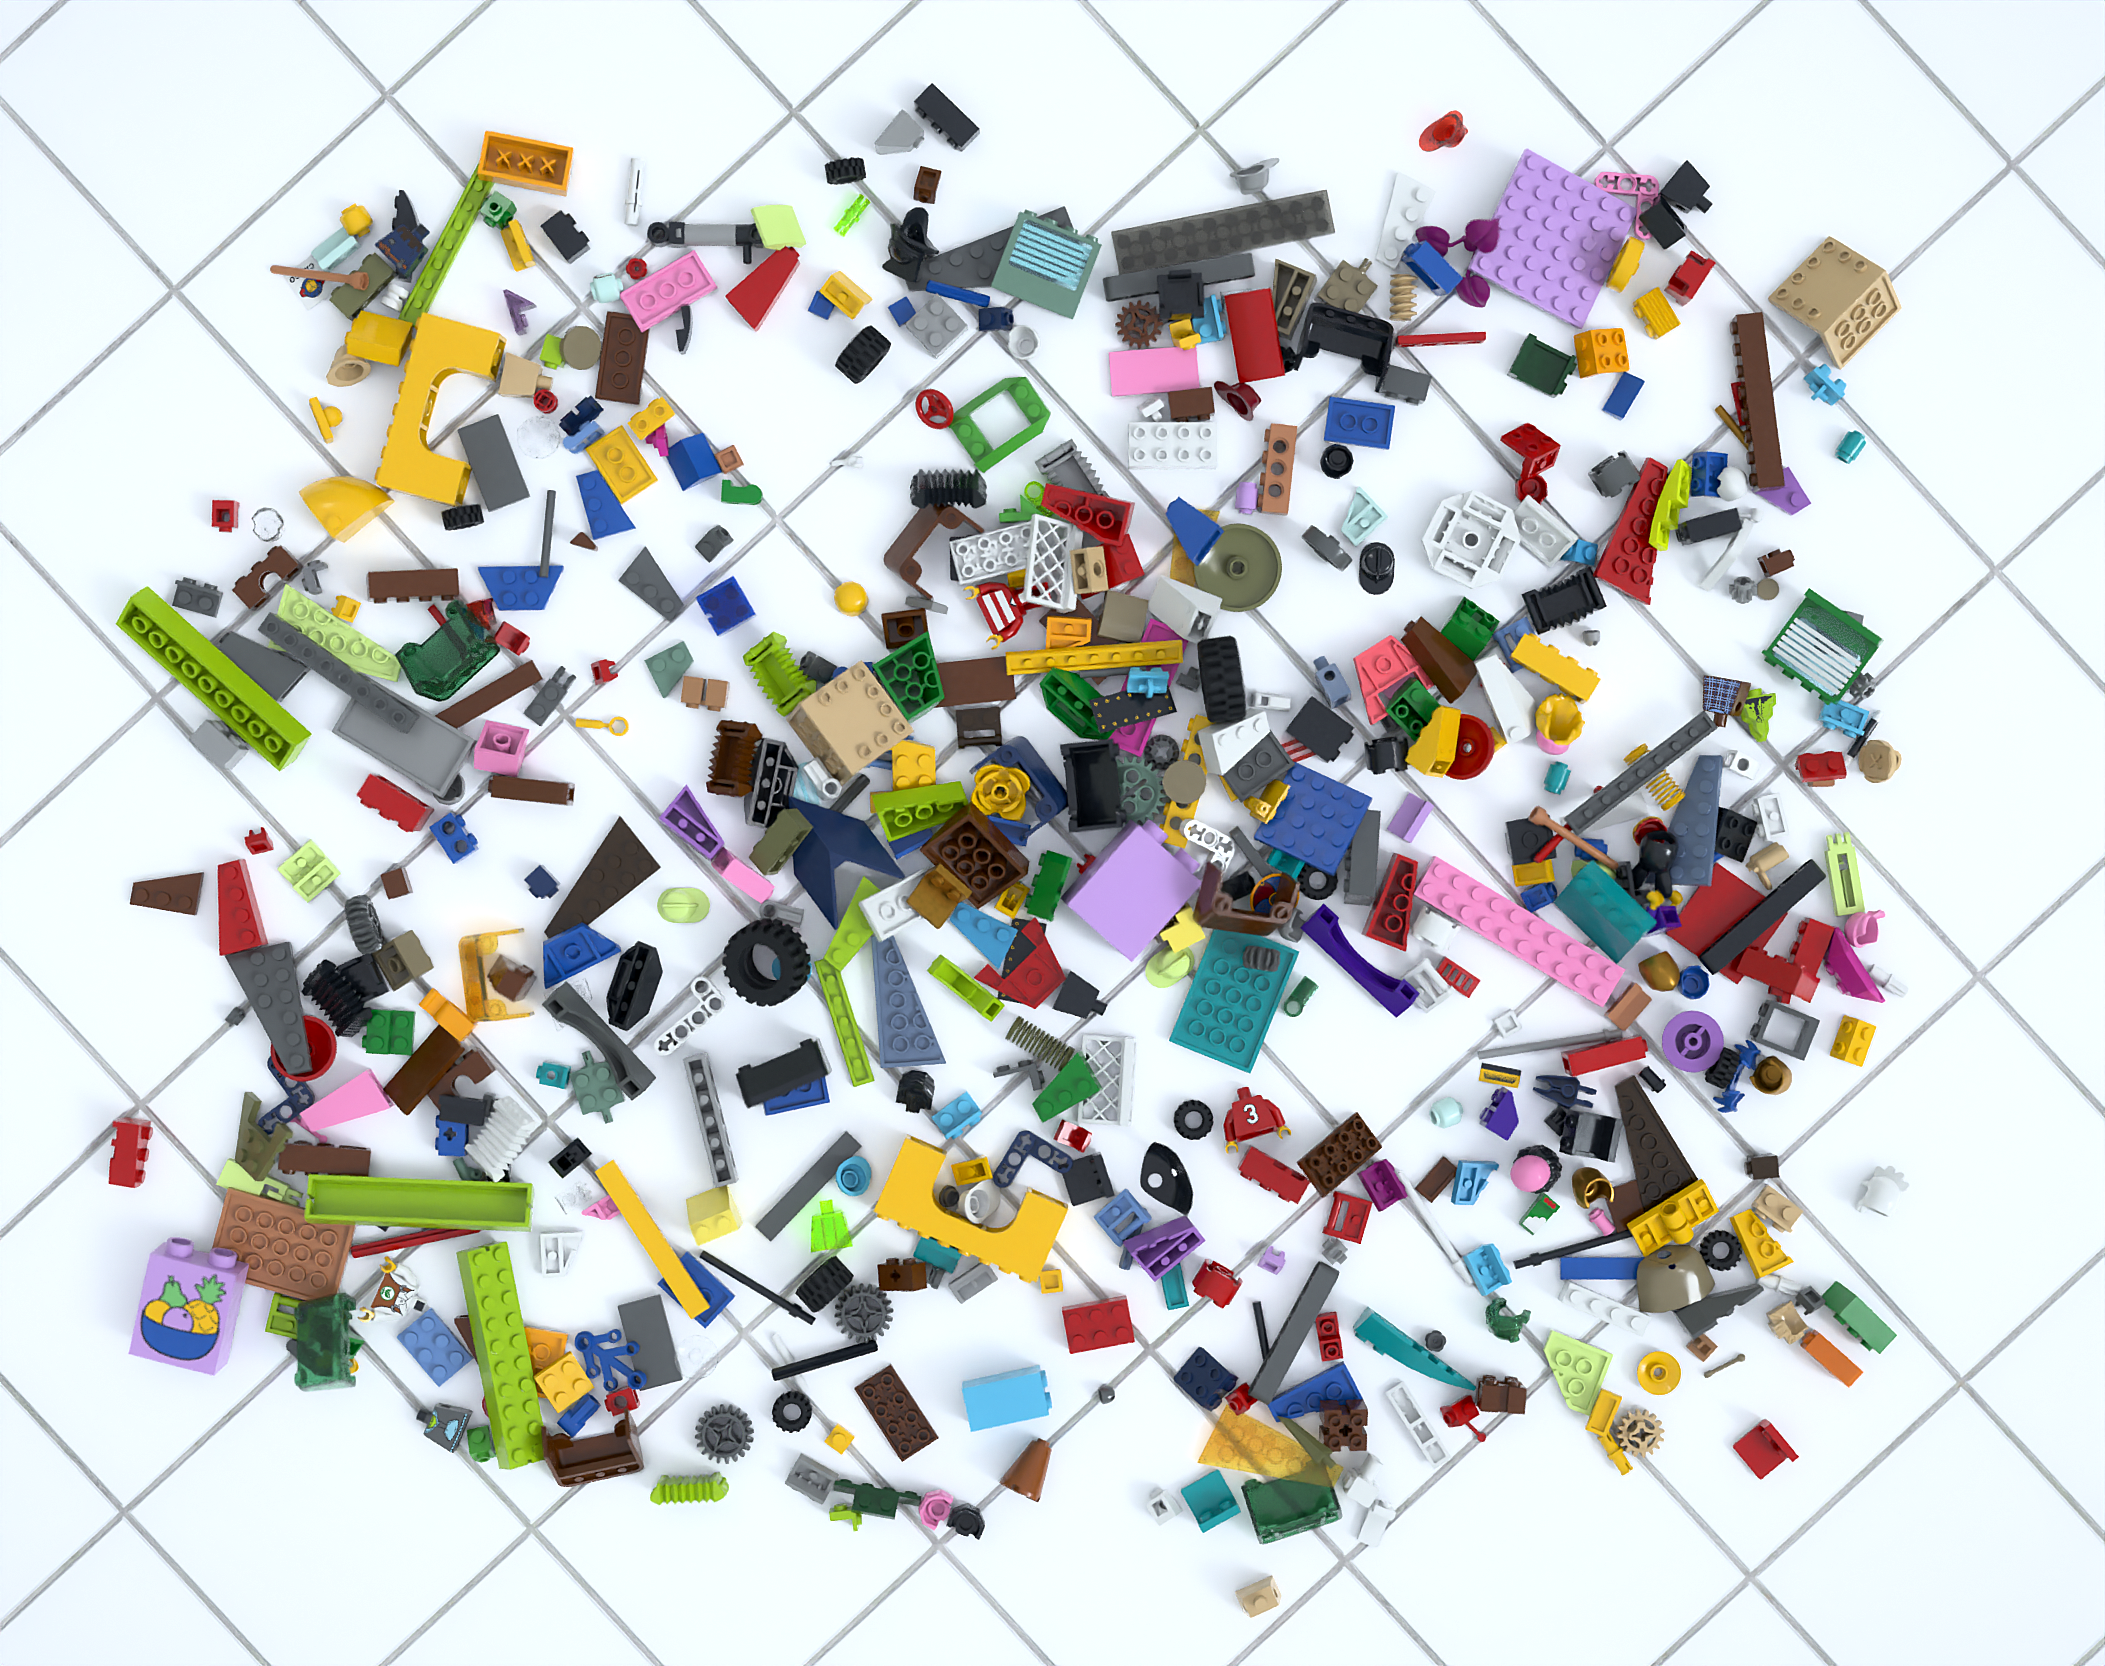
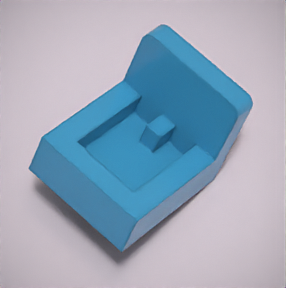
(1581, 552)

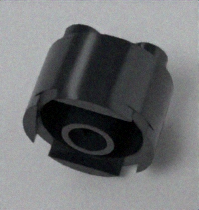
(1386, 754)

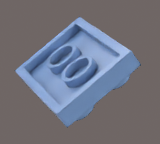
(435, 1347)

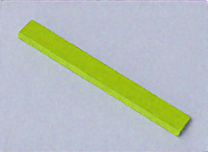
(446, 249)

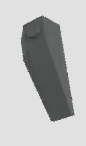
(1703, 1314)

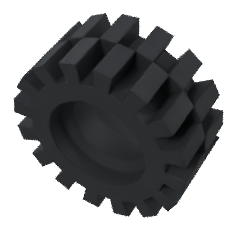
(845, 171)
(462, 517)
(1309, 891)
(1723, 1069)
(1193, 1133)
(1708, 1245)
(792, 1398)

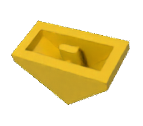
(1012, 899)

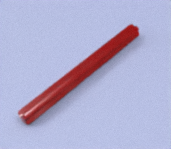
(407, 1240)

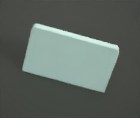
(335, 249)

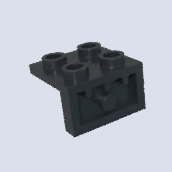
(1733, 834)
(1624, 873)
(1087, 1179)

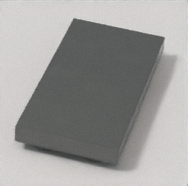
(493, 463)
(649, 1327)

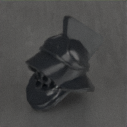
(909, 245)

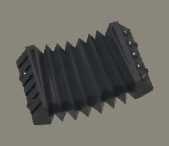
(948, 488)
(1565, 602)
(336, 999)

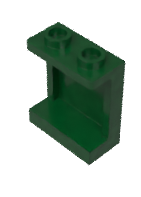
(1542, 367)

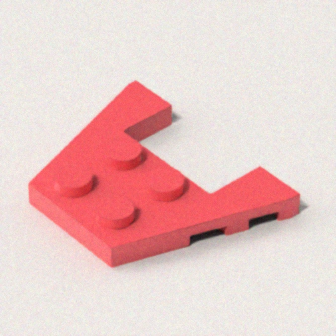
(1382, 667)

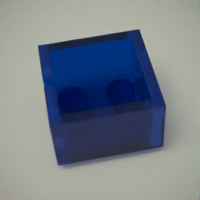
(727, 606)

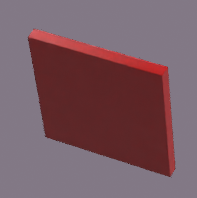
(1716, 910)

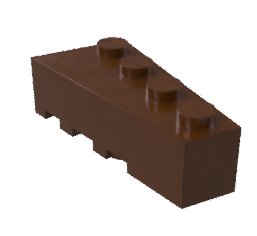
(412, 584)
(324, 1158)

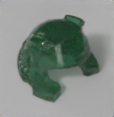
(1505, 1327)

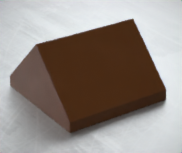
(903, 626)

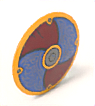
(1264, 893)

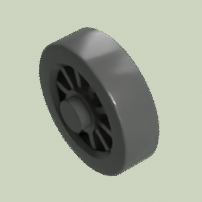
(1327, 548)

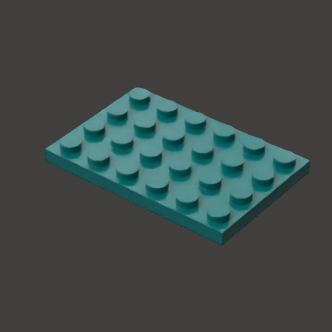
(1232, 1004)

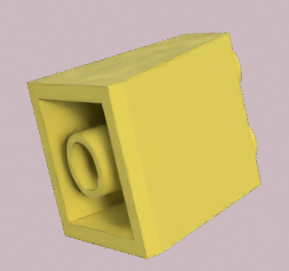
(713, 1214)

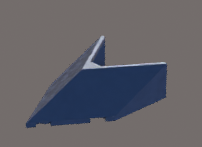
(830, 844)

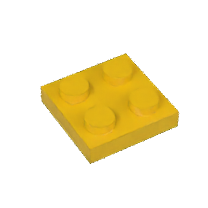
(563, 1382)

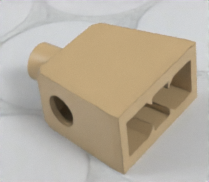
(522, 378)
(1259, 1597)

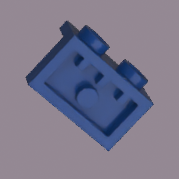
(1705, 470)

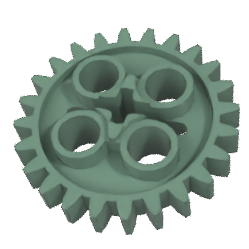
(1143, 807)

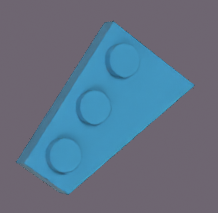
(984, 931)

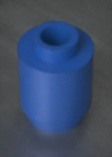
(1597, 843)

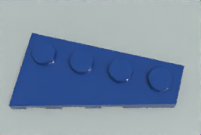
(1305, 1397)

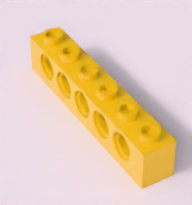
(1171, 809)

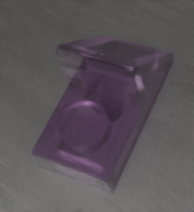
(516, 305)

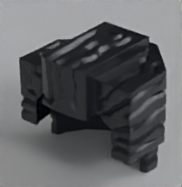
(916, 1091)
(967, 1520)

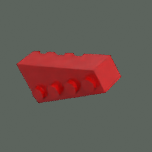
(1393, 904)
(238, 910)

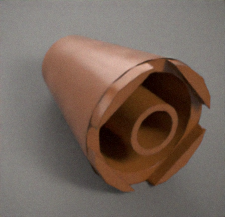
(1029, 1470)

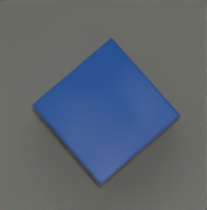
(821, 306)
(902, 311)

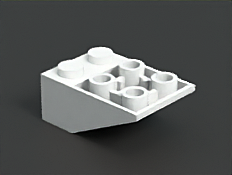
(1184, 608)

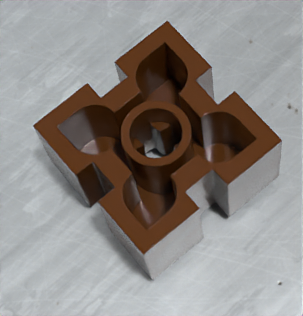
(1500, 1395)
(1343, 1424)

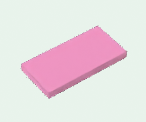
(668, 291)
(1153, 371)

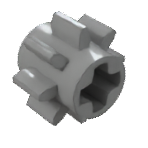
(1743, 590)
(1863, 686)
(1334, 1251)

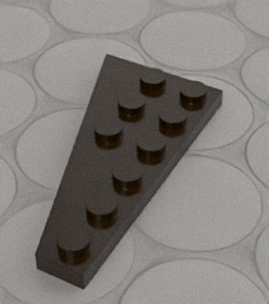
(611, 874)
(1654, 1154)

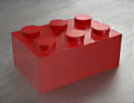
(394, 803)
(1098, 1324)

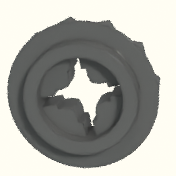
(1151, 750)

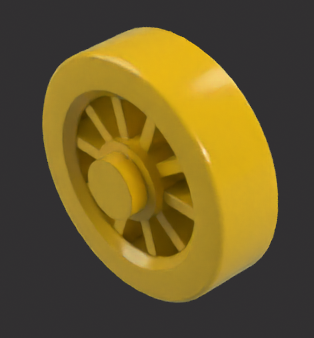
(1625, 264)

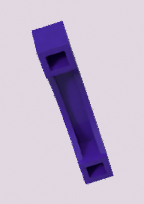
(1392, 993)

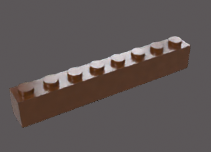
(1757, 401)

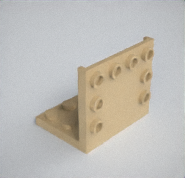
(1839, 298)
(849, 722)

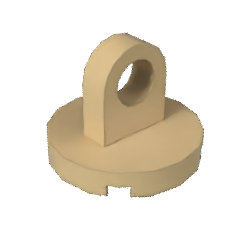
(1878, 761)

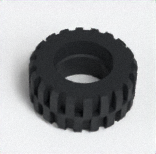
(1221, 679)
(744, 974)

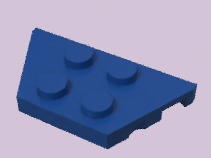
(520, 586)
(574, 952)

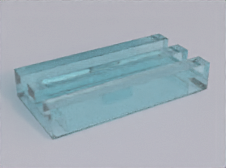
(816, 799)

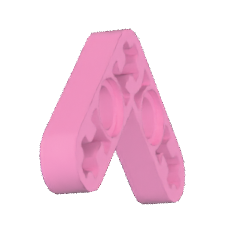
(1641, 195)

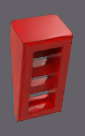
(1442, 966)

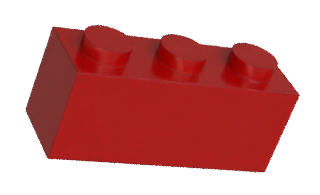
(1810, 944)

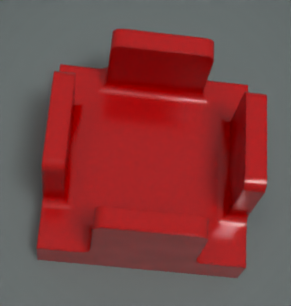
(1689, 277)

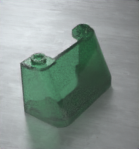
(449, 655)
(324, 1343)
(1289, 1508)

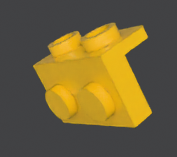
(651, 418)
(1853, 1040)

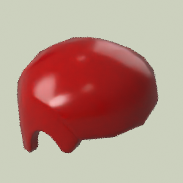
(1534, 487)

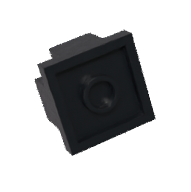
(1180, 295)
(1526, 840)
(364, 976)

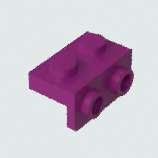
(1382, 1184)

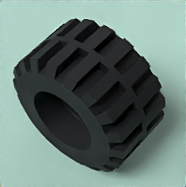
(863, 354)
(824, 1284)

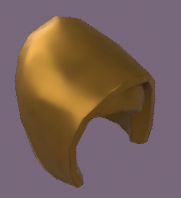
(1660, 972)
(1772, 1076)
(1590, 1185)

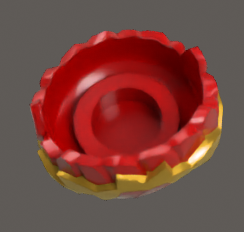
(1647, 825)

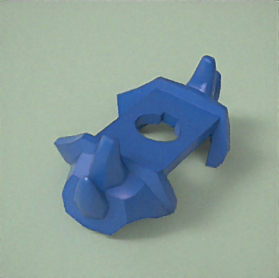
(1730, 1096)

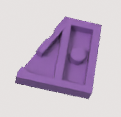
(1790, 497)

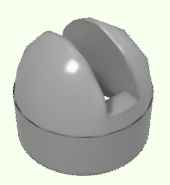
(1591, 637)

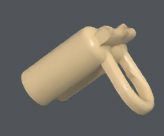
(1765, 860)

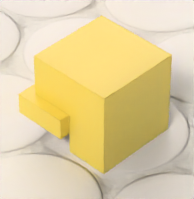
(1182, 929)

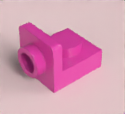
(659, 440)

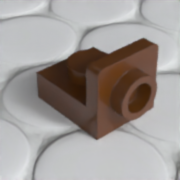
(927, 185)

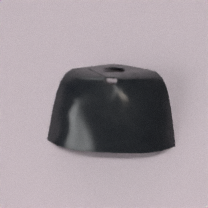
(1173, 1191)

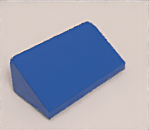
(1623, 395)

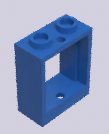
(1431, 268)

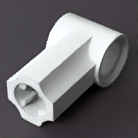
(820, 777)

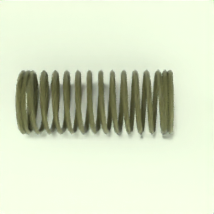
(1019, 1021)

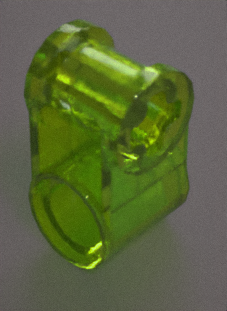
(1036, 502)

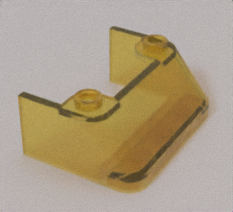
(471, 954)

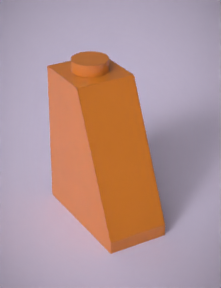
(1831, 1358)

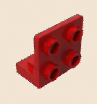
(1535, 446)
(1764, 1449)

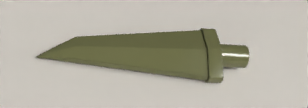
(1311, 1445)

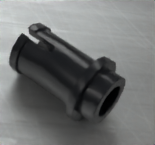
(1652, 1079)

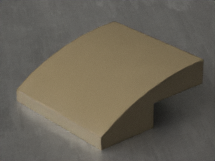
(1122, 617)

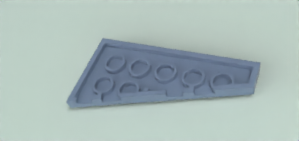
(1696, 825)
(901, 1019)

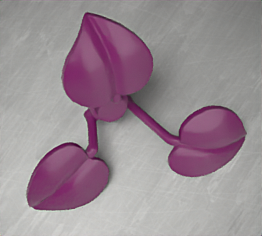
(1480, 235)

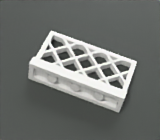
(1065, 592)
(1126, 1080)

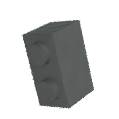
(1406, 385)

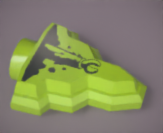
(1757, 712)

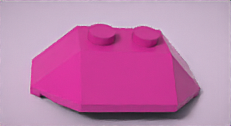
(1848, 970)

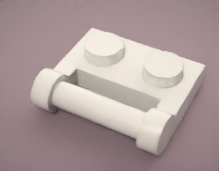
(1429, 996)

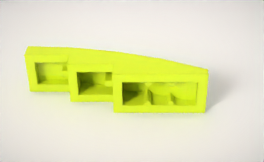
(1672, 499)

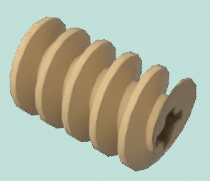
(1402, 297)

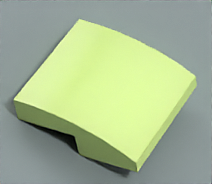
(778, 226)
(309, 870)

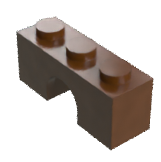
(251, 588)
(474, 1066)

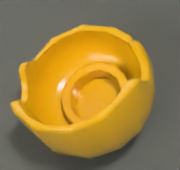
(851, 598)

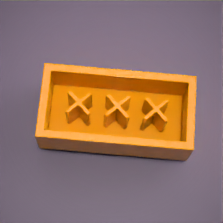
(525, 163)

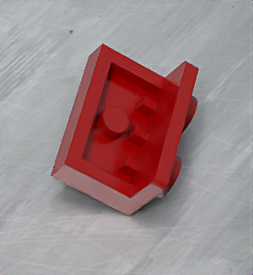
(1821, 766)

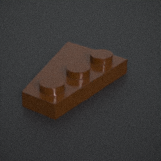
(171, 894)

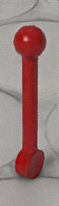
(1481, 1436)

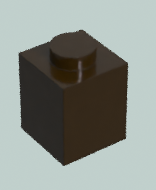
(1762, 1166)

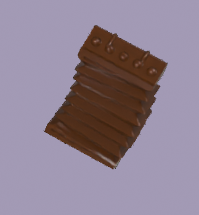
(733, 758)

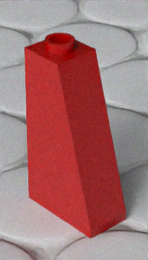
(762, 287)
(1603, 1055)

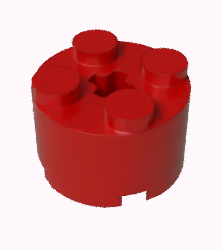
(1216, 1283)

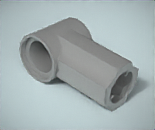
(785, 913)

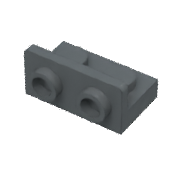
(196, 598)

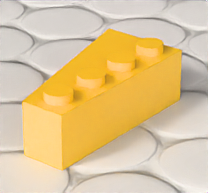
(1555, 667)

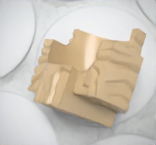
(1786, 1323)

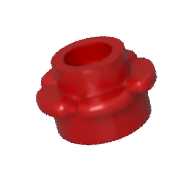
(630, 268)

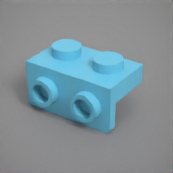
(1844, 717)
(1487, 1268)

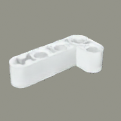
(688, 1020)

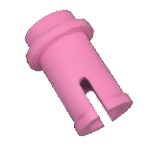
(1601, 1221)

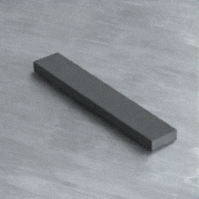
(808, 1186)

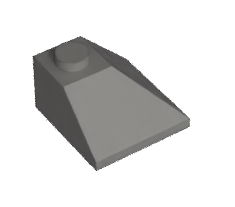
(900, 135)

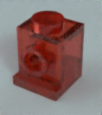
(484, 611)

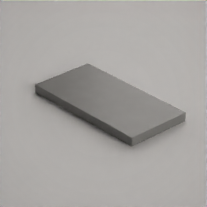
(427, 754)

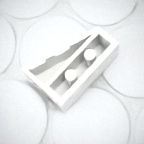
(1229, 741)

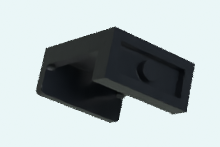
(1320, 730)
(1590, 1135)

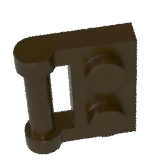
(978, 720)

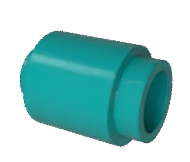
(1850, 446)
(1557, 778)

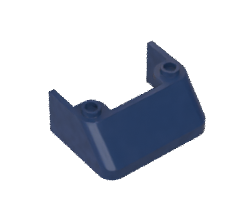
(1053, 794)

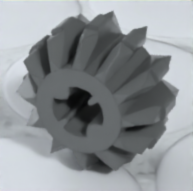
(1261, 958)

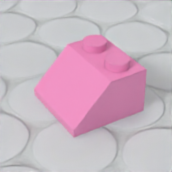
(501, 748)

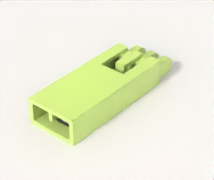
(1844, 884)
(236, 1177)

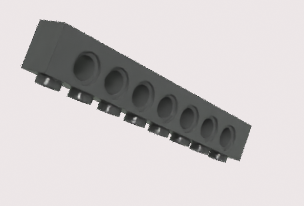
(338, 673)

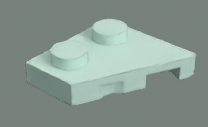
(1362, 518)

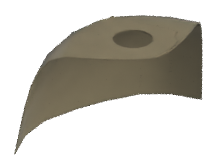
(1671, 1289)

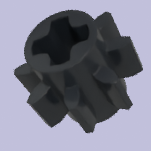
(1288, 357)

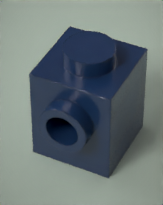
(542, 883)

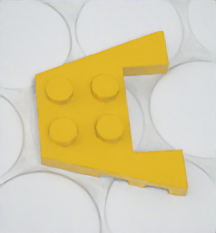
(911, 767)

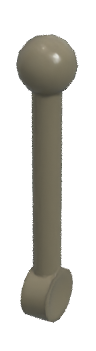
(1740, 1358)

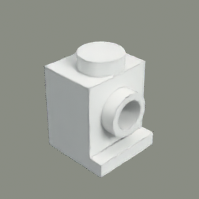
(1158, 1511)

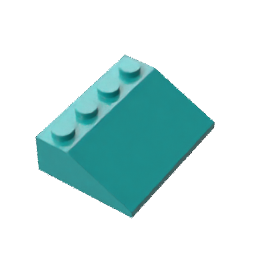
(1604, 911)

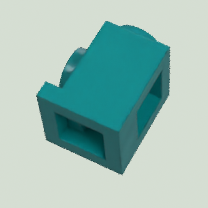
(561, 1074)

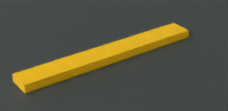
(1094, 657)
(652, 1239)

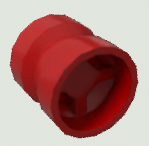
(549, 402)

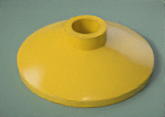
(1668, 1378)

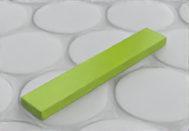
(844, 1023)

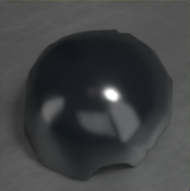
(1336, 461)

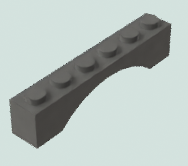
(629, 1071)

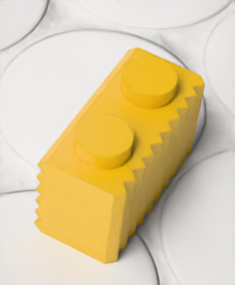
(1655, 313)

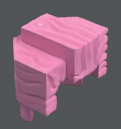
(935, 1507)

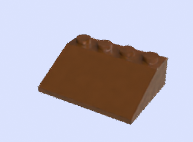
(976, 854)

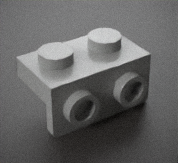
(811, 1479)

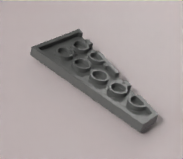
(273, 991)

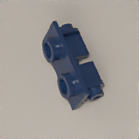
(588, 411)

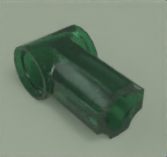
(1301, 995)

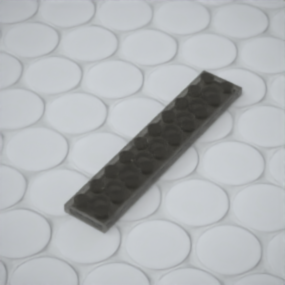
(1223, 232)

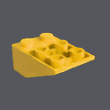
(1437, 743)

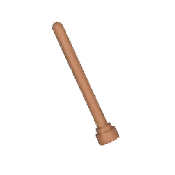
(358, 280)
(1540, 816)

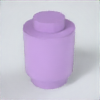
(1246, 498)

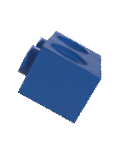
(450, 841)

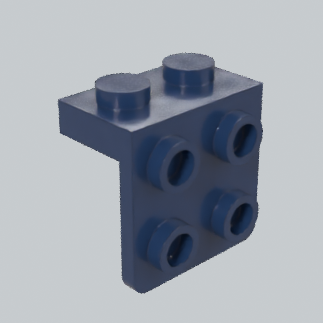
(1205, 1379)

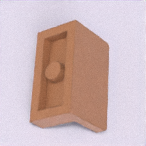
(1628, 1006)

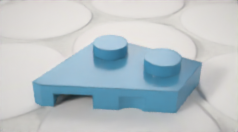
(1471, 1180)

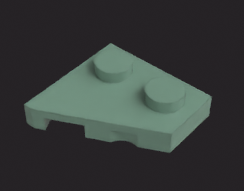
(669, 667)

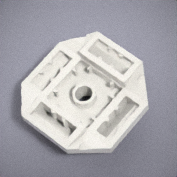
(1494, 533)

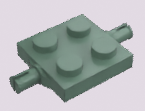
(596, 1088)

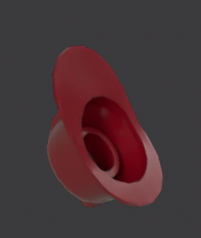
(1239, 397)

